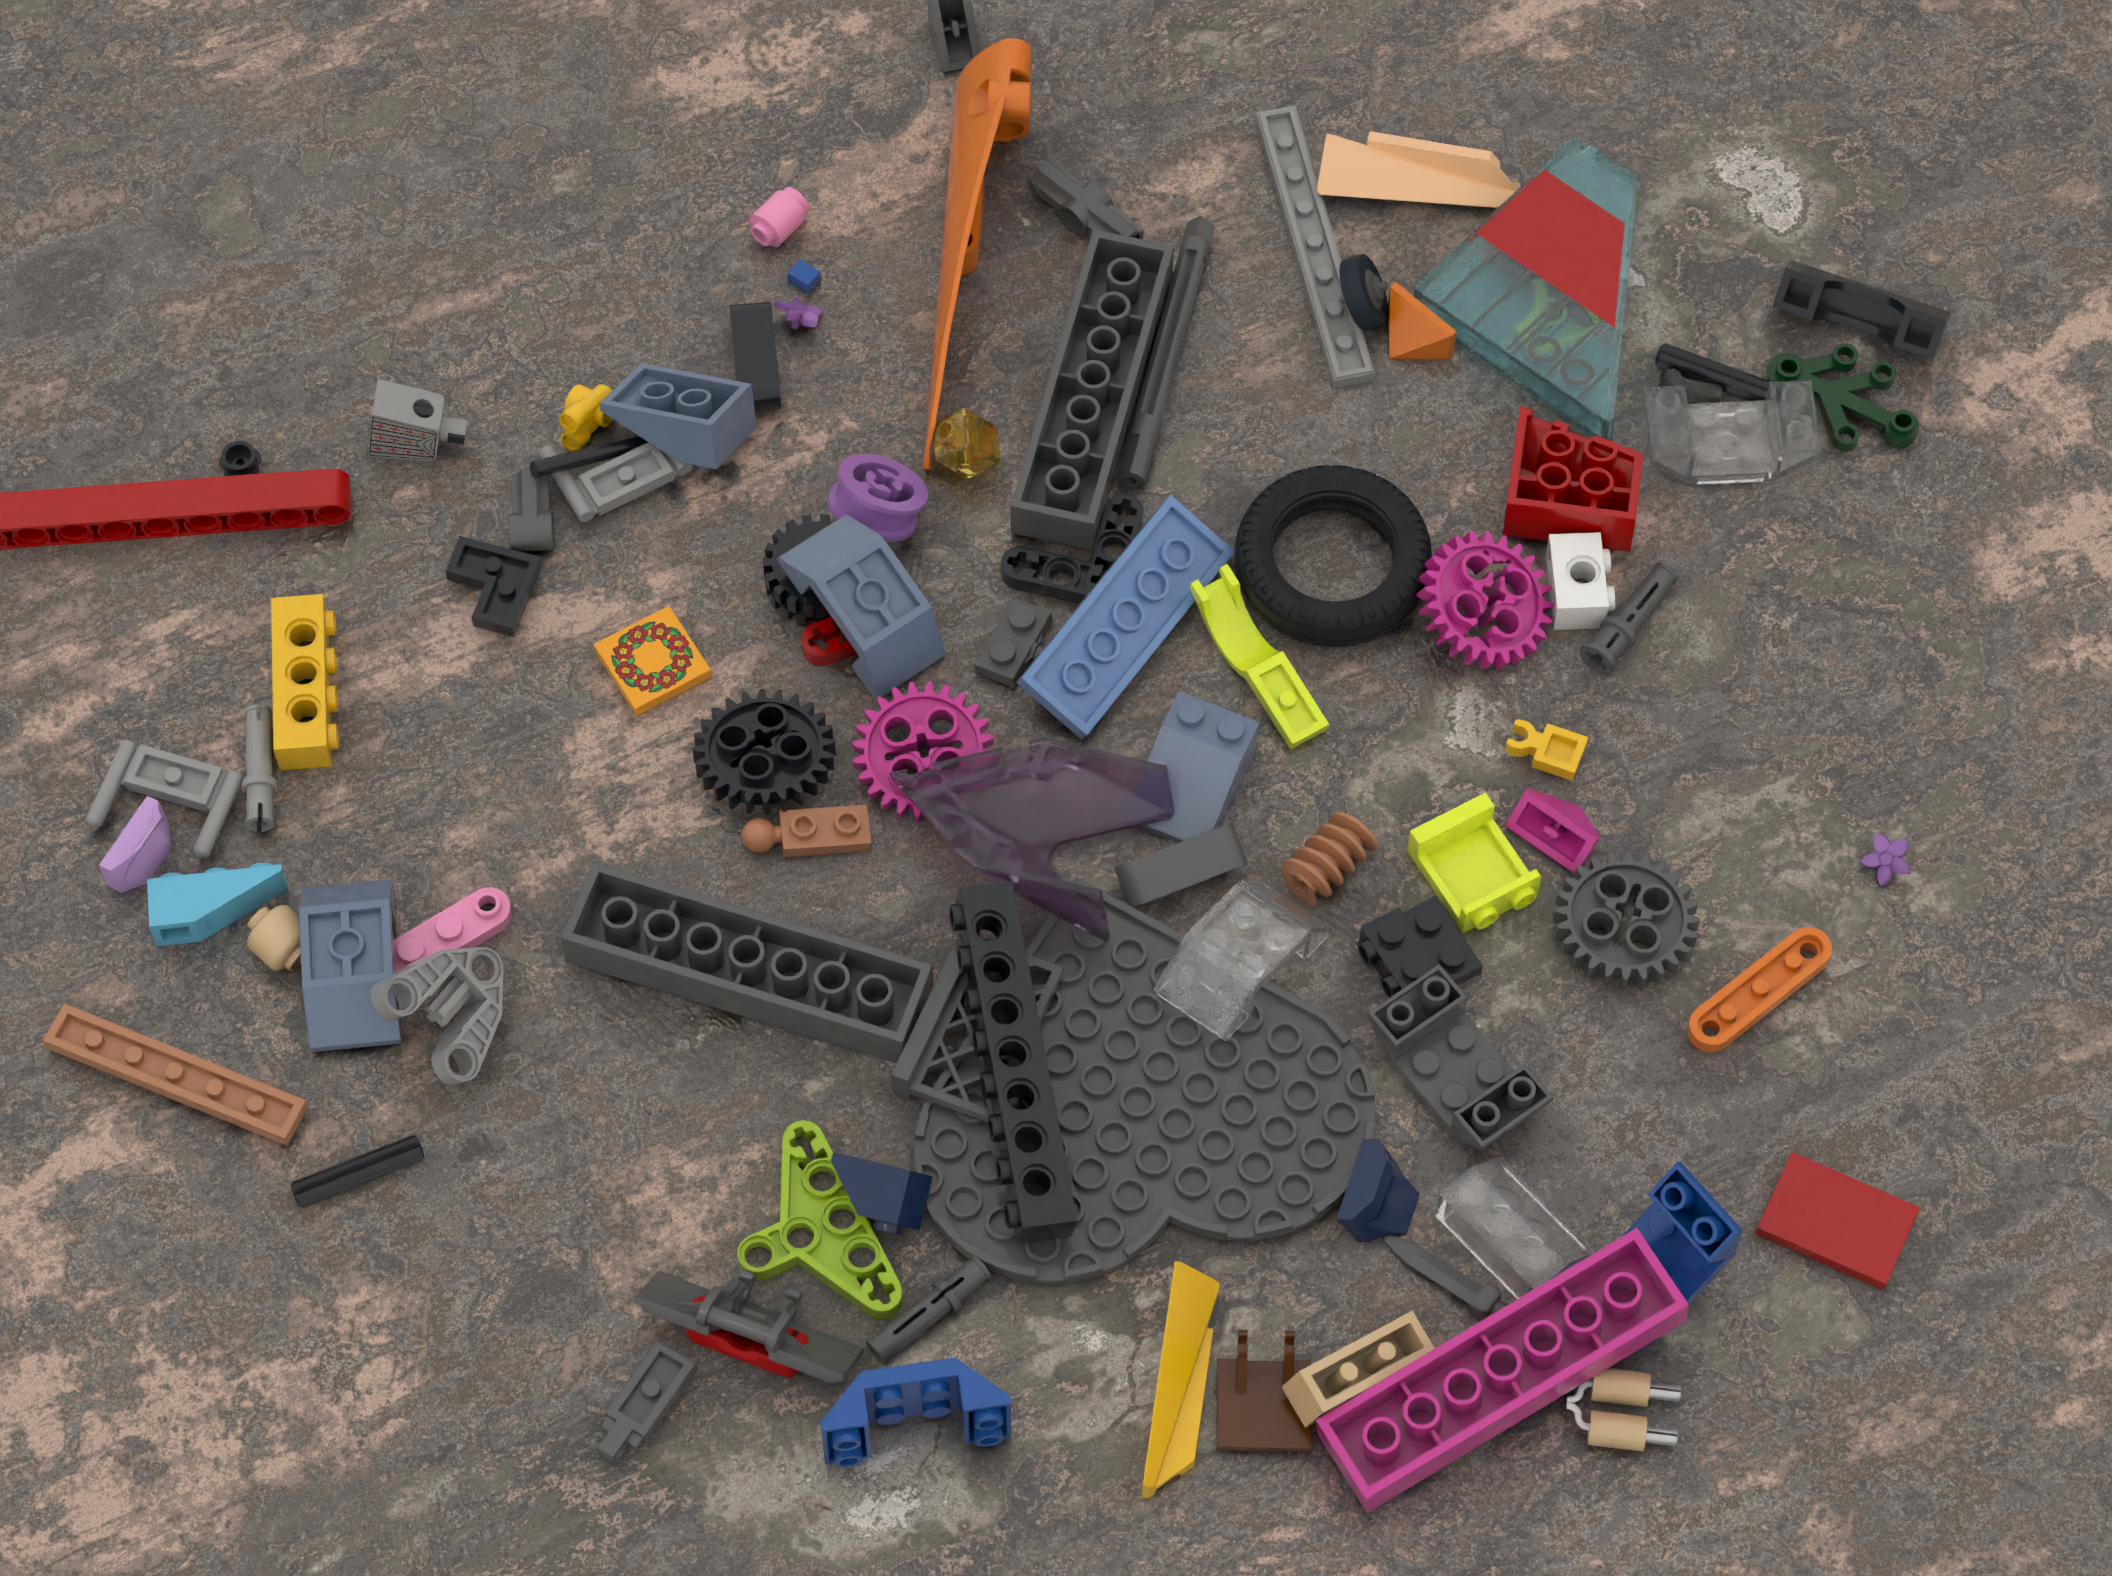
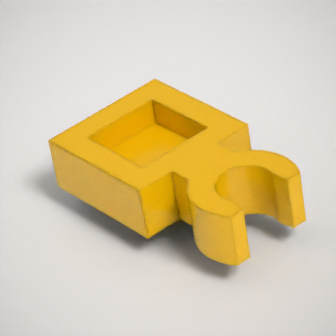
(1554, 750)

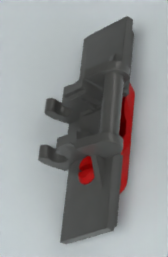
(743, 1330)

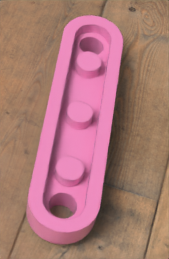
(455, 927)

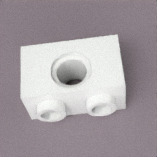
(1576, 603)

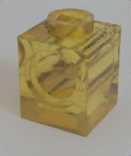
(966, 443)

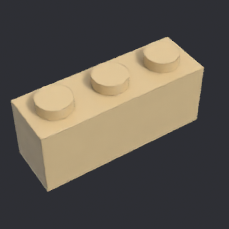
(1356, 1367)

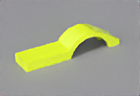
(1253, 658)

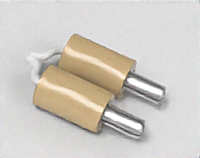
(1620, 1429)

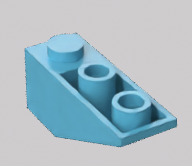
(203, 903)

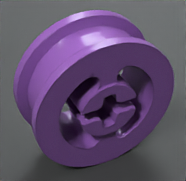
(878, 495)

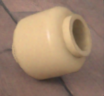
(276, 937)

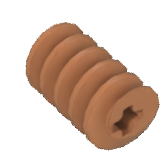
(1325, 854)

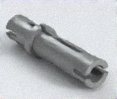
(259, 784)

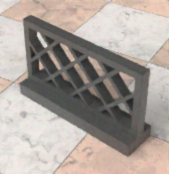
(938, 1021)

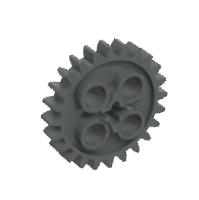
(1666, 931)

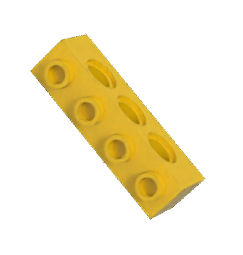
(293, 622)

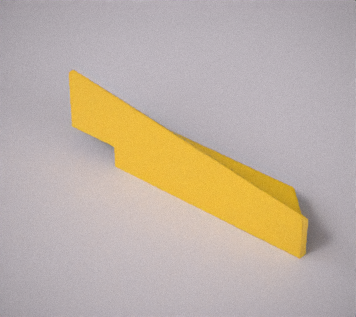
(1180, 1378)

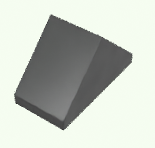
(953, 32)

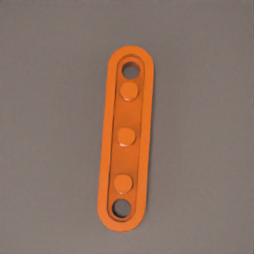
(1759, 989)

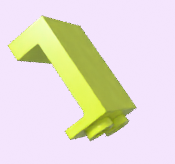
(1472, 865)

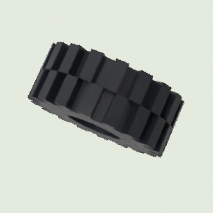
(778, 584)

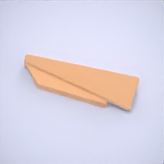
(1412, 172)

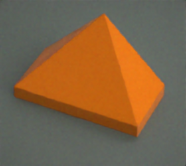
(1415, 329)

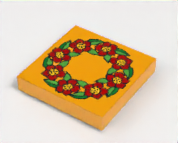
(652, 660)

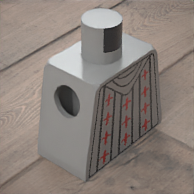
(410, 423)

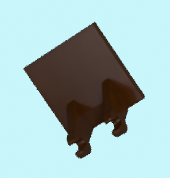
(1254, 1407)

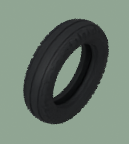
(1338, 490)

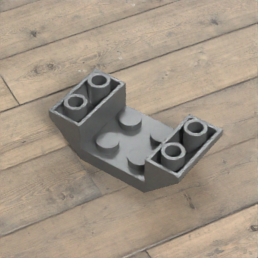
(1453, 1063)

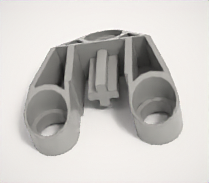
(473, 1028)

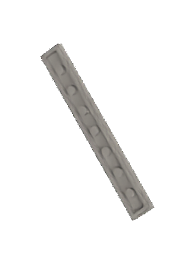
(1313, 245)

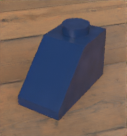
(884, 1192)

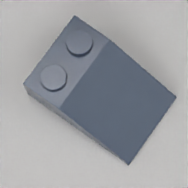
(684, 413)
(1205, 763)

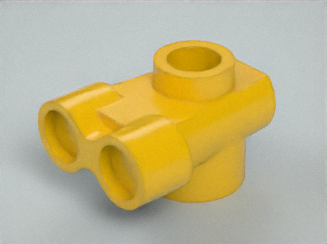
(583, 415)

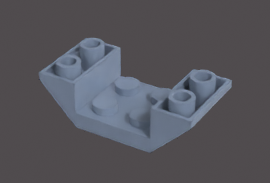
(869, 601)
(343, 955)

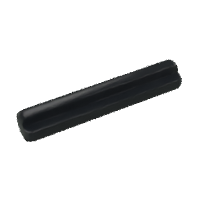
(1710, 371)
(357, 1170)

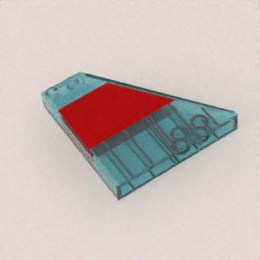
(1548, 285)

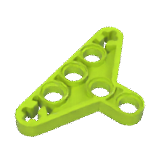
(830, 1250)

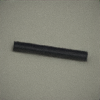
(585, 456)

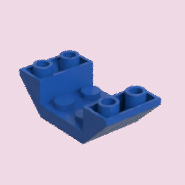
(1688, 1231)
(913, 1390)

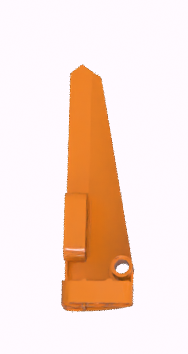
(989, 107)

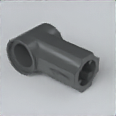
(531, 520)

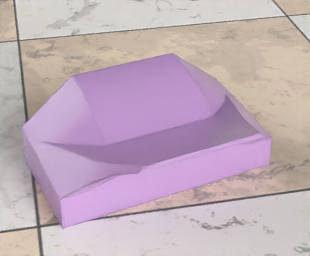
(138, 848)

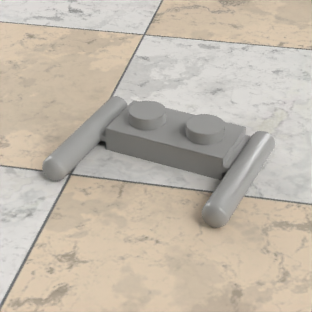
(616, 480)
(172, 780)

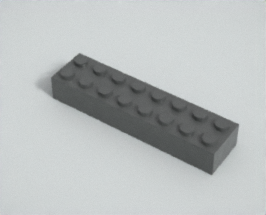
(1092, 390)
(746, 962)

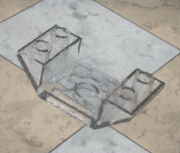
(1732, 438)
(1236, 954)

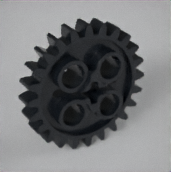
(764, 751)

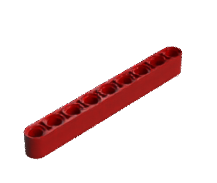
(174, 508)

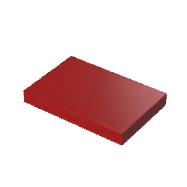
(1837, 1220)

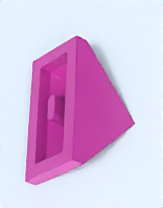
(1554, 828)

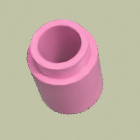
(778, 217)

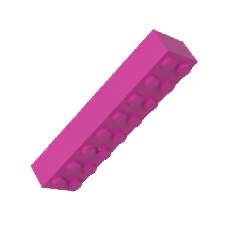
(1502, 1370)

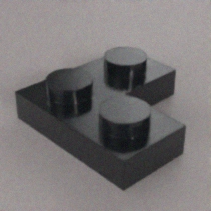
(503, 575)

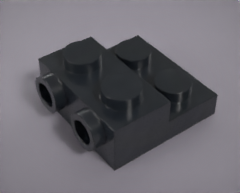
(1415, 942)

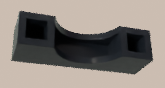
(1837, 299)

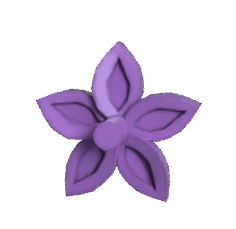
(800, 313)
(1888, 858)

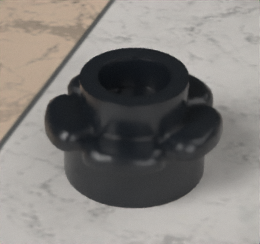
(238, 452)

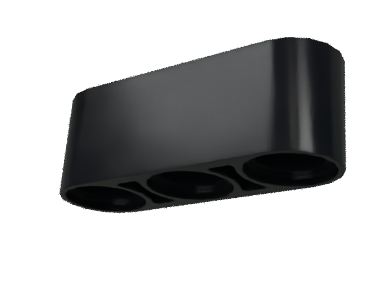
(756, 352)

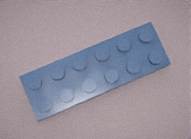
(1124, 617)

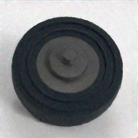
(1363, 292)

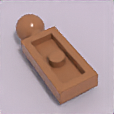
(812, 831)

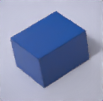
(804, 276)

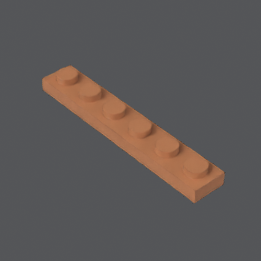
(175, 1074)

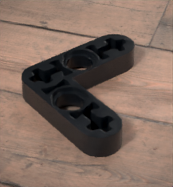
(1085, 572)

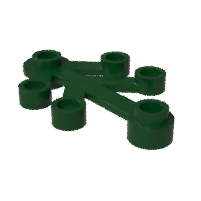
(1839, 394)

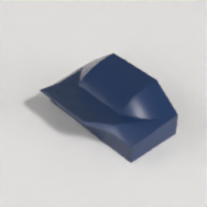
(1377, 1196)

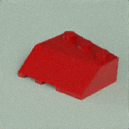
(1571, 484)

